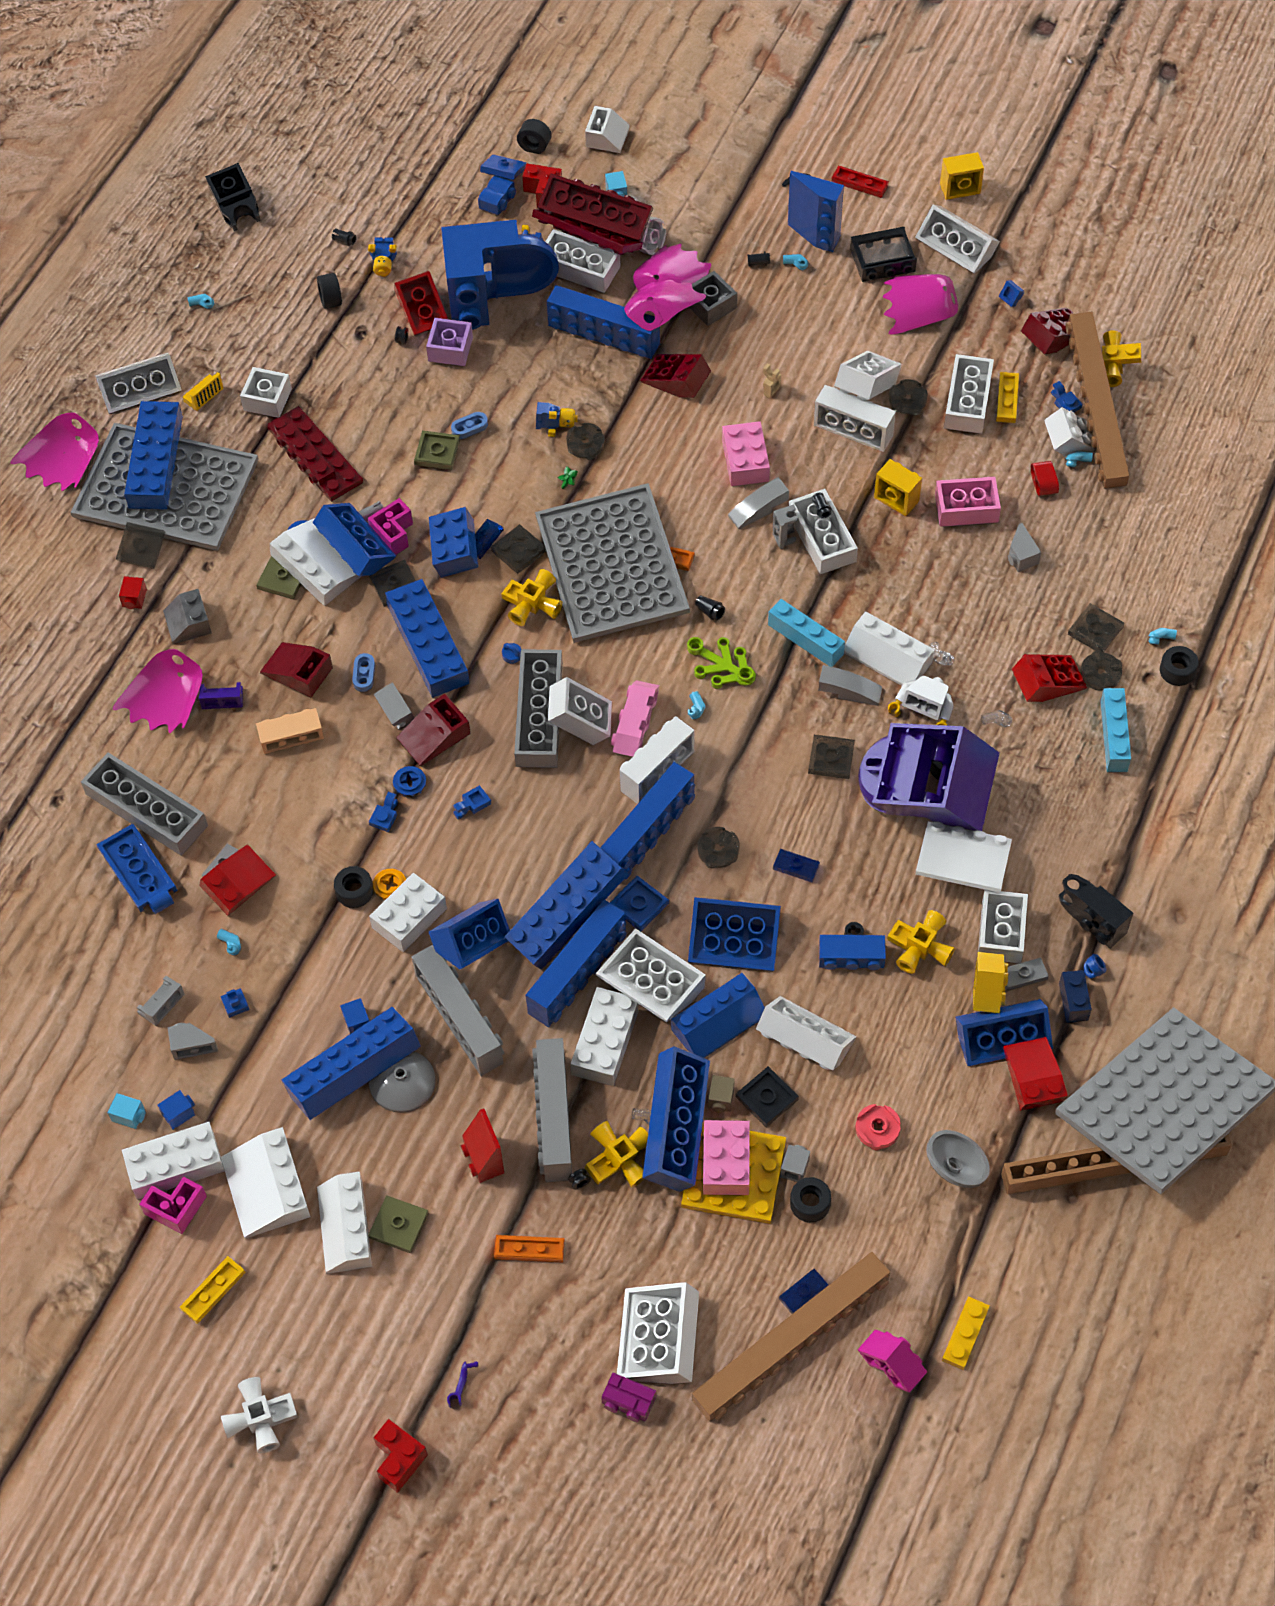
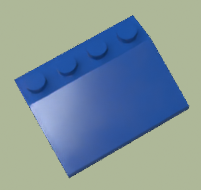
(815, 209)
(734, 933)

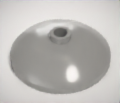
(408, 1091)
(957, 1159)

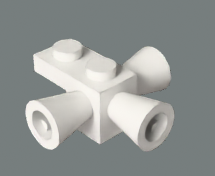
(259, 1415)

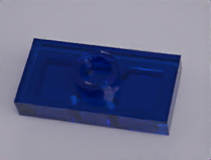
(486, 536)
(796, 865)
(803, 1291)

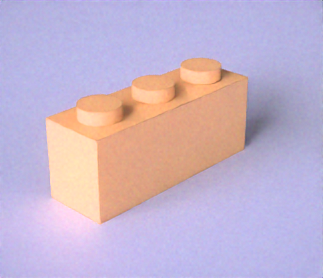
(289, 730)

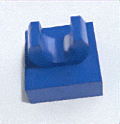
(1011, 293)
(234, 1002)

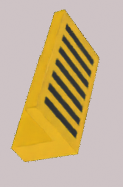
(204, 391)

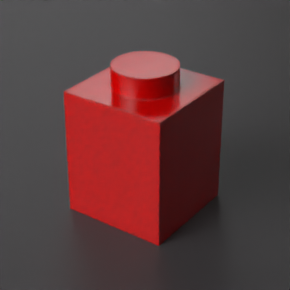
(132, 592)

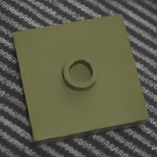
(437, 450)
(278, 580)
(398, 1224)

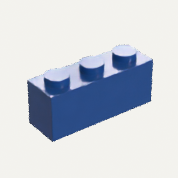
(852, 951)

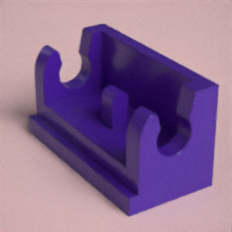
(221, 697)

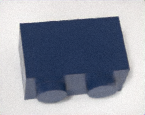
(1075, 996)

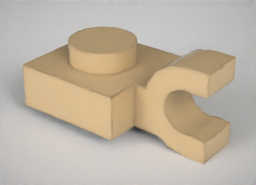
(772, 381)

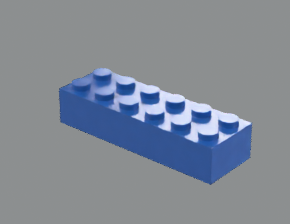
(600, 322)
(153, 455)
(427, 638)
(651, 818)
(566, 905)
(576, 963)
(351, 1063)
(676, 1119)

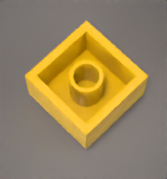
(961, 175)
(898, 487)
(989, 982)

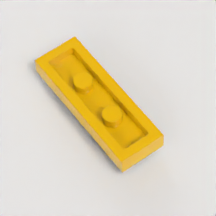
(1007, 397)
(212, 1289)
(965, 1333)

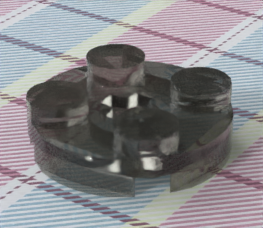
(908, 406)
(585, 450)
(1105, 661)
(724, 857)

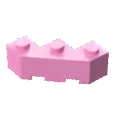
(635, 717)

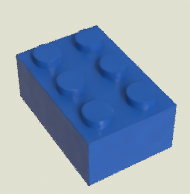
(453, 542)

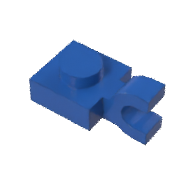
(1065, 400)
(472, 800)
(384, 816)

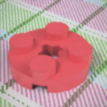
(874, 1138)

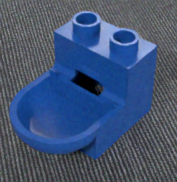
(518, 266)

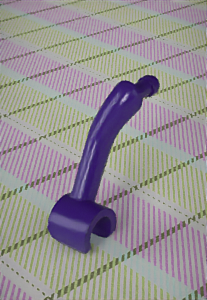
(461, 1383)

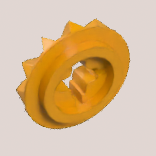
(384, 877)

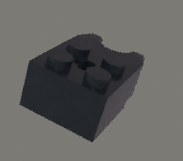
(233, 195)
(1096, 910)

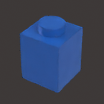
(354, 1015)
(177, 1109)

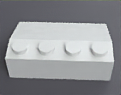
(313, 561)
(963, 856)
(652, 976)
(265, 1184)
(658, 1333)

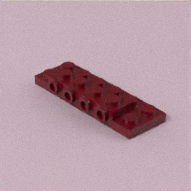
(595, 207)
(589, 234)
(314, 454)

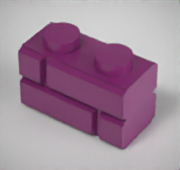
(628, 1397)

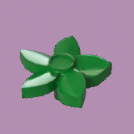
(568, 477)

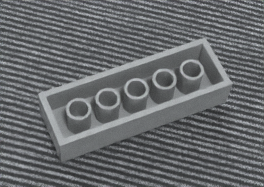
(536, 737)
(144, 803)
(458, 1010)
(552, 1110)

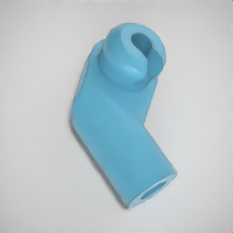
(797, 260)
(202, 299)
(1078, 456)
(1162, 633)
(698, 707)
(232, 941)

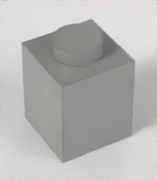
(795, 1163)

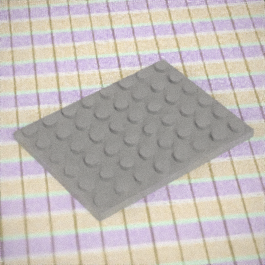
(202, 495)
(612, 563)
(1167, 1100)

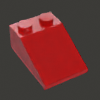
(420, 301)
(236, 879)
(1035, 1074)
(482, 1148)

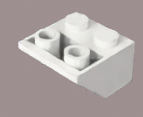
(606, 130)
(1068, 432)

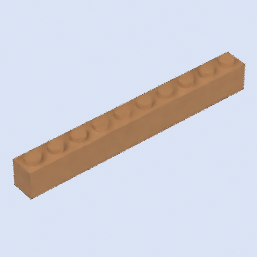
(1098, 400)
(1074, 1168)
(790, 1337)

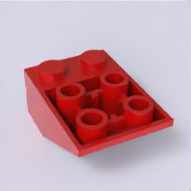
(1047, 676)

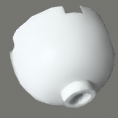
(653, 236)

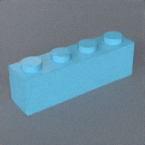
(806, 633)
(1115, 730)

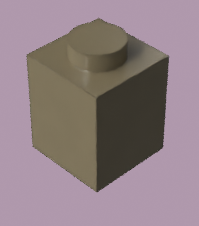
(721, 1093)

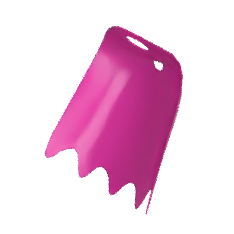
(671, 264)
(667, 301)
(919, 301)
(45, 451)
(160, 693)

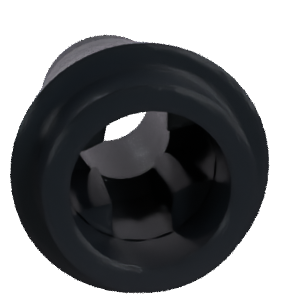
(710, 607)

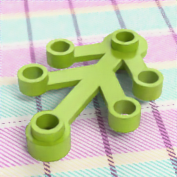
(722, 664)

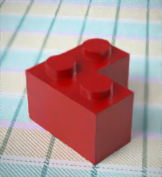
(536, 178)
(404, 1455)

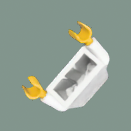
(925, 697)

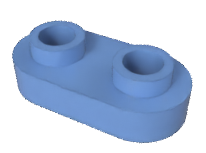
(467, 425)
(363, 674)

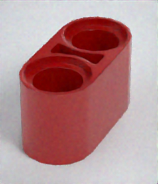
(1044, 478)

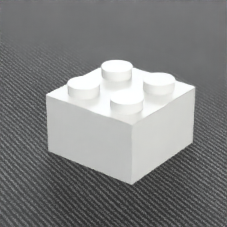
(266, 392)

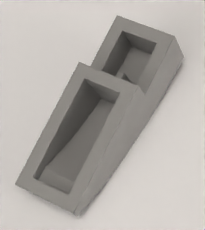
(759, 503)
(849, 686)

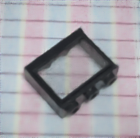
(883, 254)

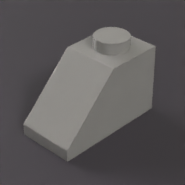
(1023, 550)
(189, 1041)

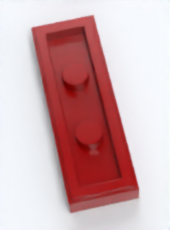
(860, 181)

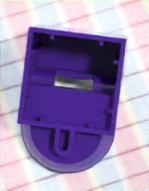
(898, 768)

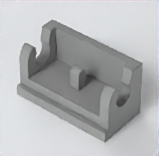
(783, 525)
(394, 706)
(162, 1001)

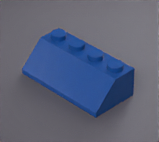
(353, 538)
(471, 933)
(718, 1017)
(986, 1033)

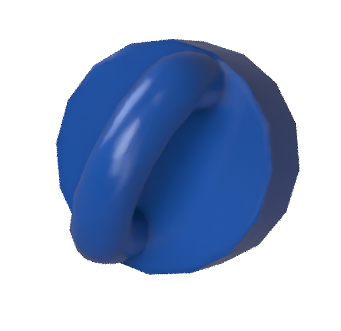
(511, 653)
(1096, 965)

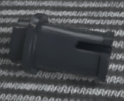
(346, 237)
(759, 259)
(821, 505)

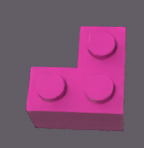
(391, 525)
(174, 1209)
(894, 1358)

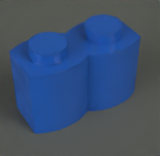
(496, 195)

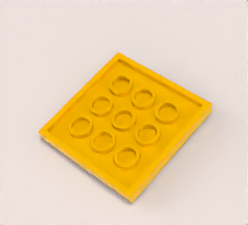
(765, 1165)

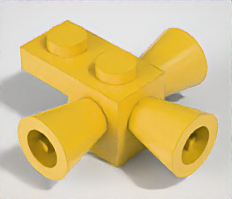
(1117, 354)
(531, 598)
(920, 942)
(617, 1154)

